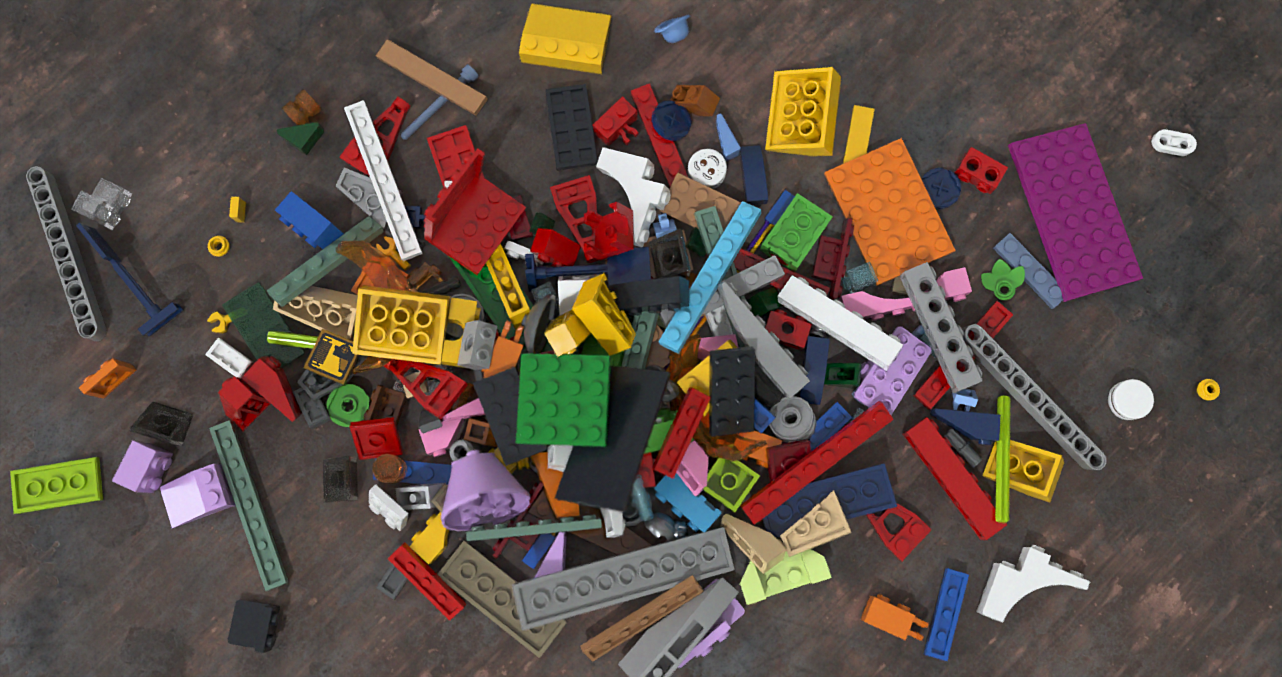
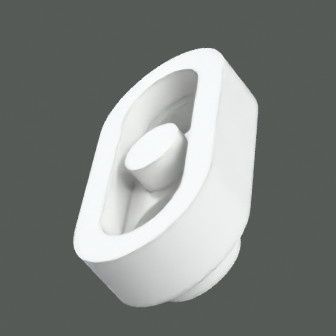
(1172, 142)
(515, 250)

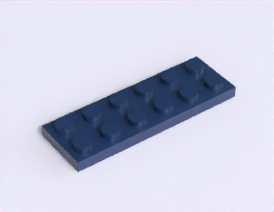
(857, 492)

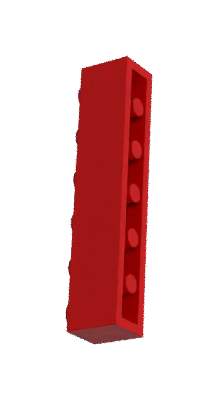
(954, 478)

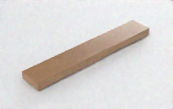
(431, 77)
(642, 618)

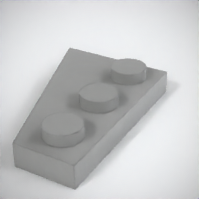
(363, 194)

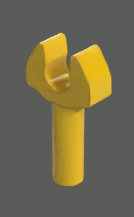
(391, 251)
(224, 321)

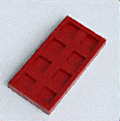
(450, 151)

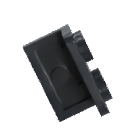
(254, 625)

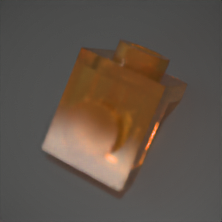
(420, 275)

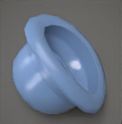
(674, 29)

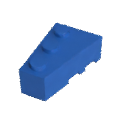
(307, 221)

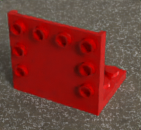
(471, 216)

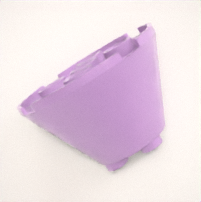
(481, 493)

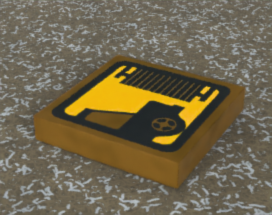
(332, 357)

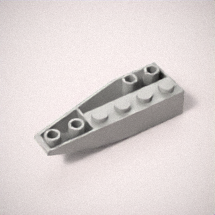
(769, 355)
(675, 636)

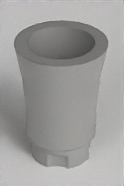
(456, 448)

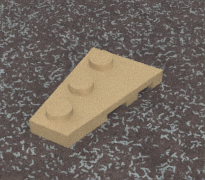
(816, 528)

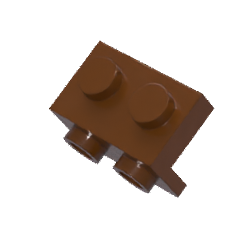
(385, 404)

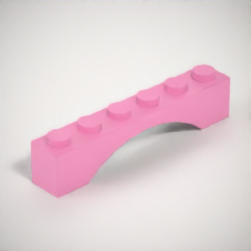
(954, 282)

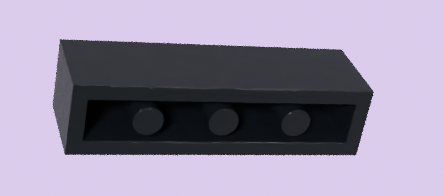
(651, 295)

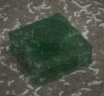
(541, 221)
(696, 243)

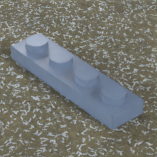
(1035, 274)

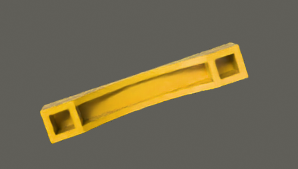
(434, 538)

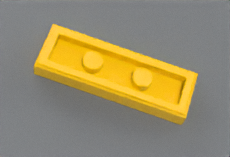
(858, 133)

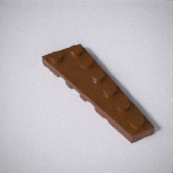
(619, 545)

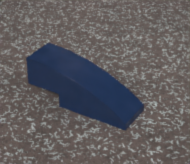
(753, 175)
(815, 364)

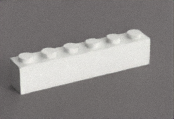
(839, 322)

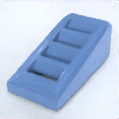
(729, 144)

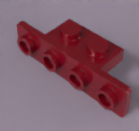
(831, 257)
(524, 541)

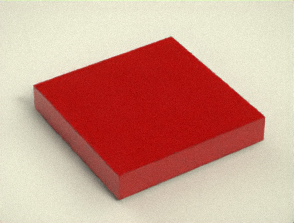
(376, 438)

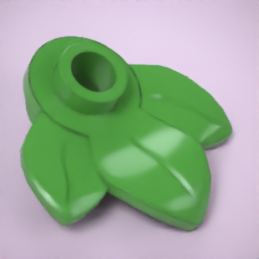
(1003, 277)

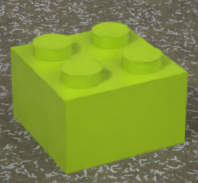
(730, 482)

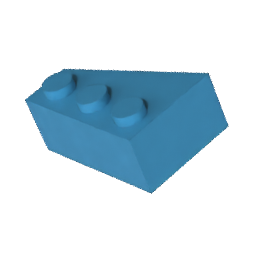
(695, 509)

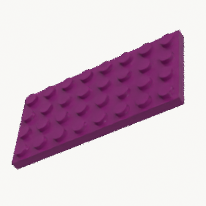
(1075, 212)

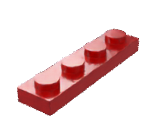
(681, 432)
(427, 581)

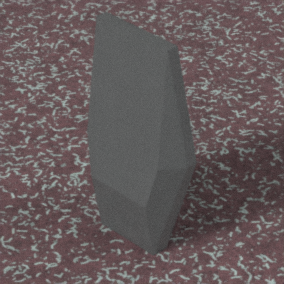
(318, 386)

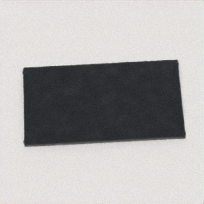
(607, 474)

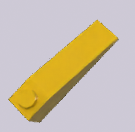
(508, 287)

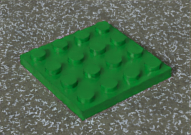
(563, 400)

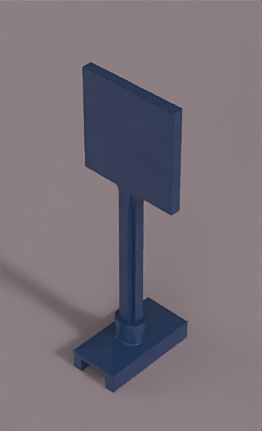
(621, 268)
(158, 317)

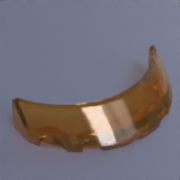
(382, 273)
(727, 447)

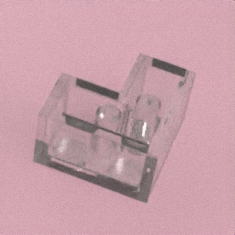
(104, 204)

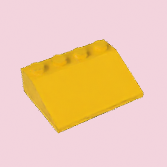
(565, 38)
(803, 112)
(400, 324)

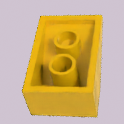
(1031, 470)

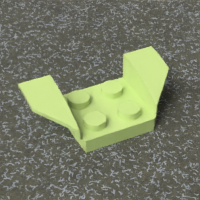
(786, 575)

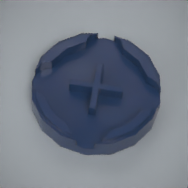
(671, 121)
(942, 187)

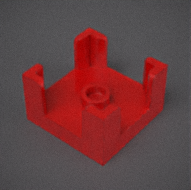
(612, 232)

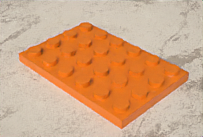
(890, 211)

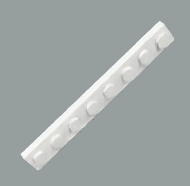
(383, 181)

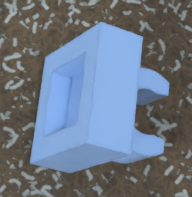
(664, 226)
(966, 397)

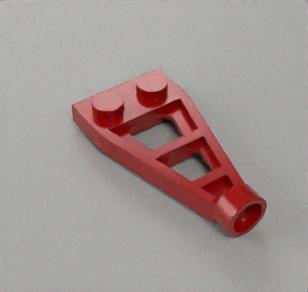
(352, 153)
(571, 193)
(442, 397)
(907, 537)

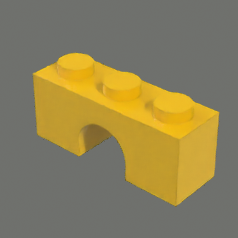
(460, 312)

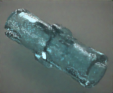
(641, 499)

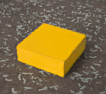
(237, 209)

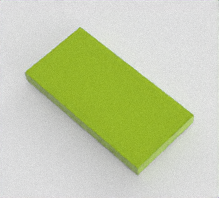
(56, 485)

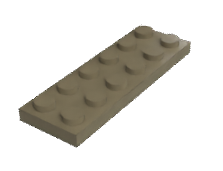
(492, 593)

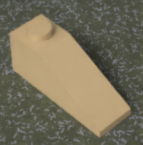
(756, 543)

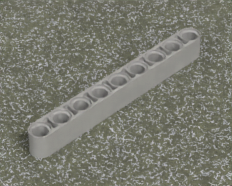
(73, 260)
(1040, 402)

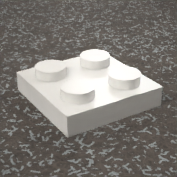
(382, 504)

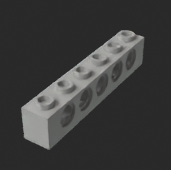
(929, 320)

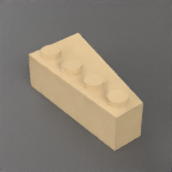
(323, 310)

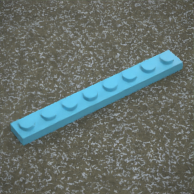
(710, 276)

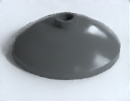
(537, 322)

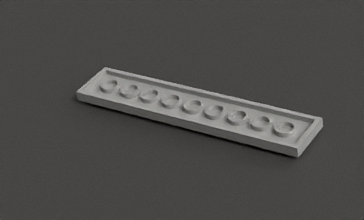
(621, 578)

